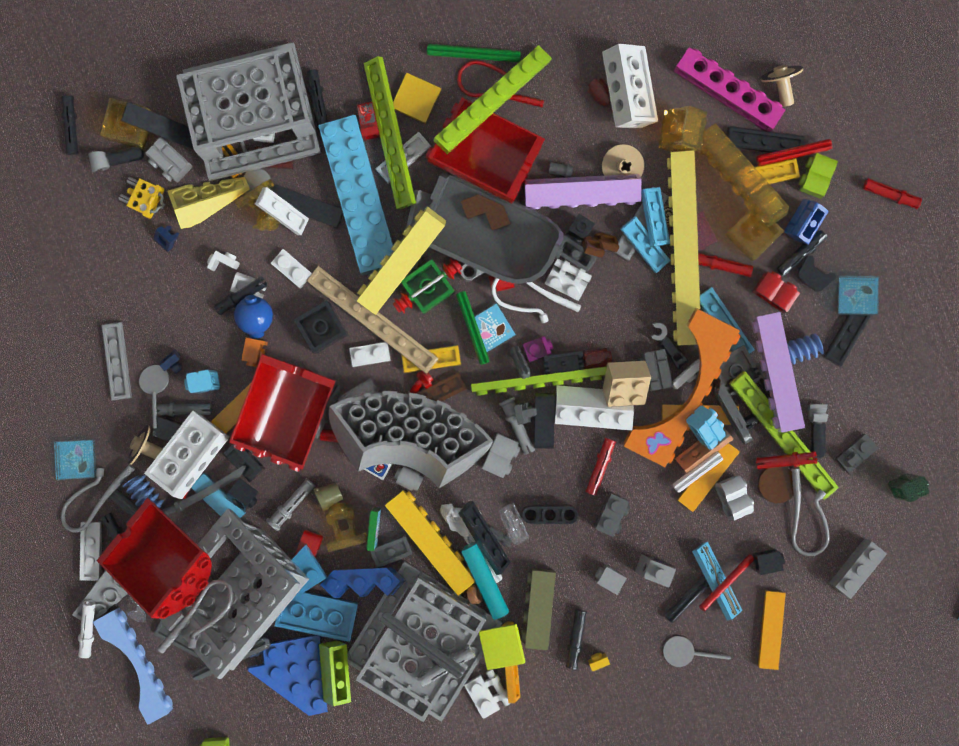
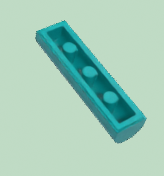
(485, 580)

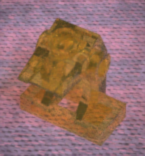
(264, 220)
(347, 537)

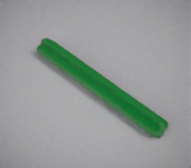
(473, 53)

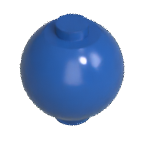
(253, 316)

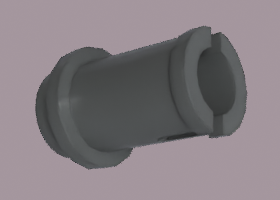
(561, 169)

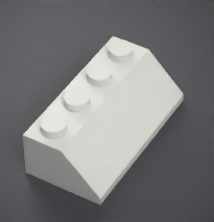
(589, 408)

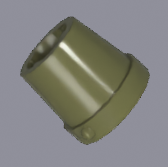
(328, 495)

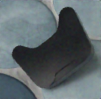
(812, 276)

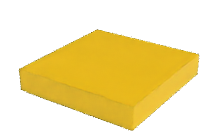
(416, 98)

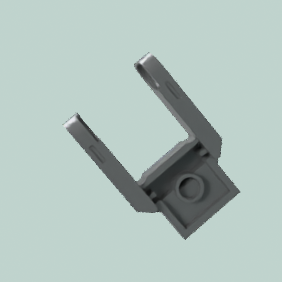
(737, 363)

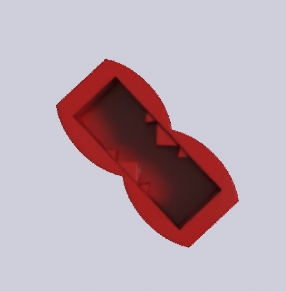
(776, 292)

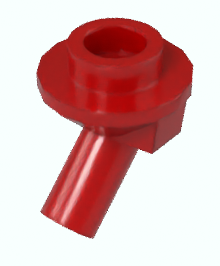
(423, 380)

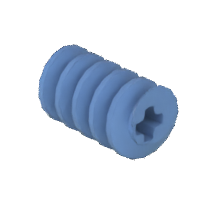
(804, 347)
(141, 491)

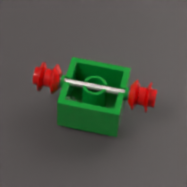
(427, 286)

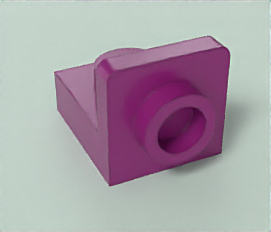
(537, 348)

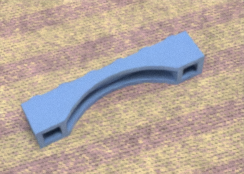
(153, 700)

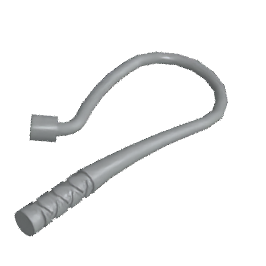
(99, 474)
(797, 498)
(178, 629)

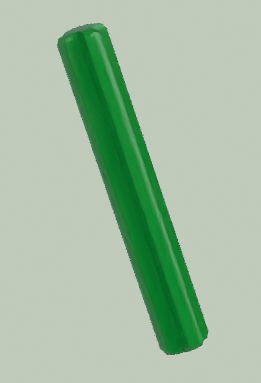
(472, 327)

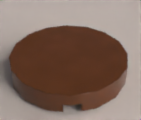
(776, 484)

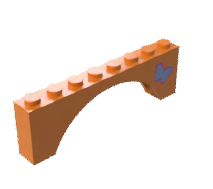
(661, 438)

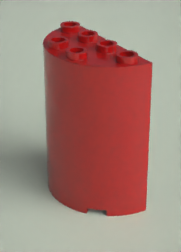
(492, 156)
(282, 412)
(157, 563)

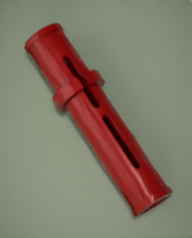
(889, 192)
(715, 262)
(794, 459)
(600, 467)

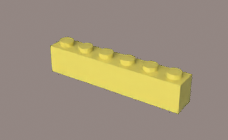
(401, 260)

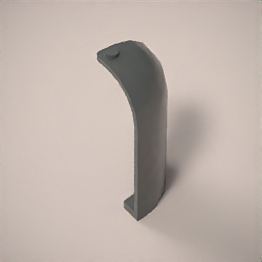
(510, 253)

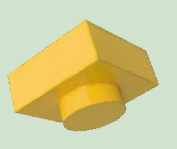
(598, 661)

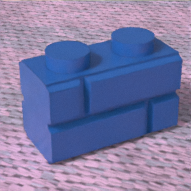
(806, 221)

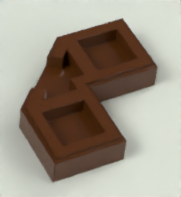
(494, 211)
(600, 241)

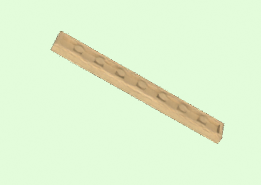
(376, 323)

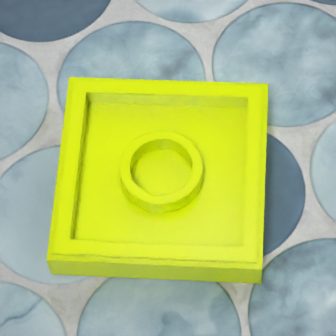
(502, 646)

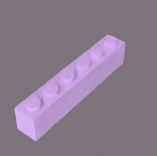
(582, 190)
(779, 372)

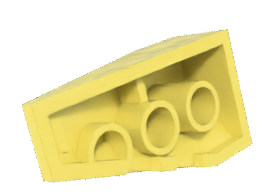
(198, 203)

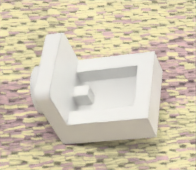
(227, 259)

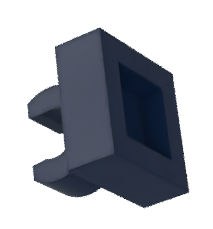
(164, 238)
(171, 361)

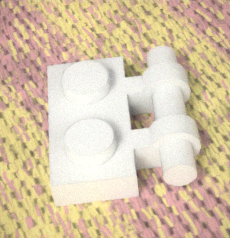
(567, 283)
(482, 696)

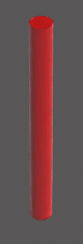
(726, 583)

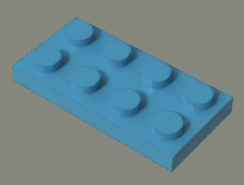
(319, 616)

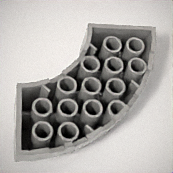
(408, 433)

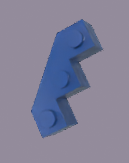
(363, 581)

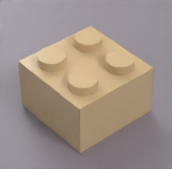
(626, 383)

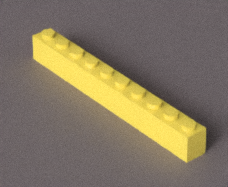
(684, 242)

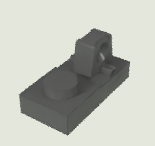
(524, 413)
(856, 453)

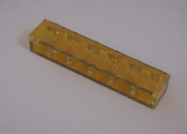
(743, 177)

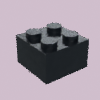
(321, 327)

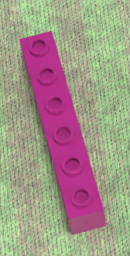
(732, 100)

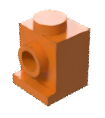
(252, 351)

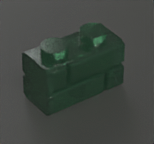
(909, 487)

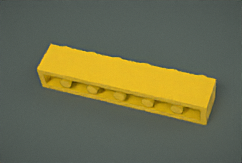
(430, 541)

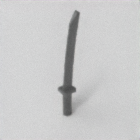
(180, 505)

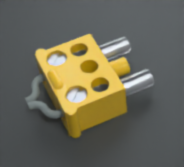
(144, 197)

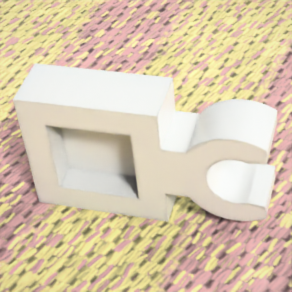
(241, 280)

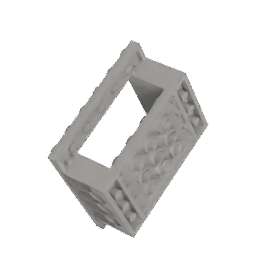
(283, 109)
(260, 558)
(424, 607)

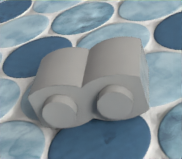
(500, 455)
(734, 497)

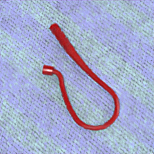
(519, 98)

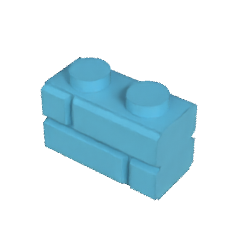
(202, 381)
(706, 427)

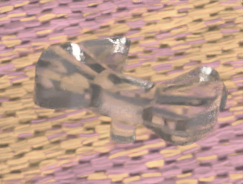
(138, 614)

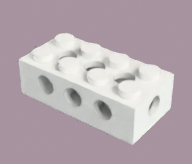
(630, 86)
(175, 452)

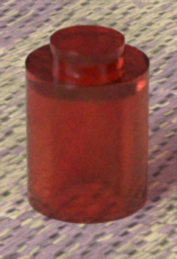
(597, 358)

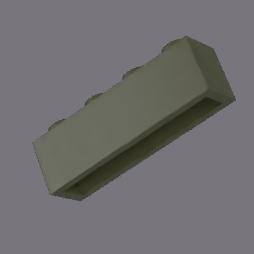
(539, 608)

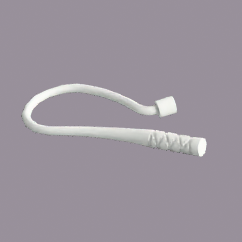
(543, 316)

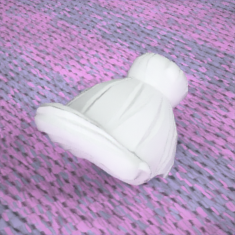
(453, 519)

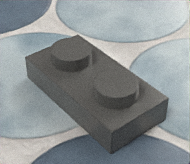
(391, 551)

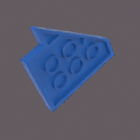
(294, 672)

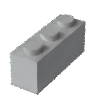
(857, 568)

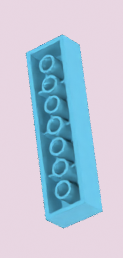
(357, 192)

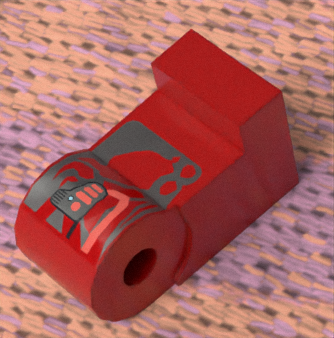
(368, 121)

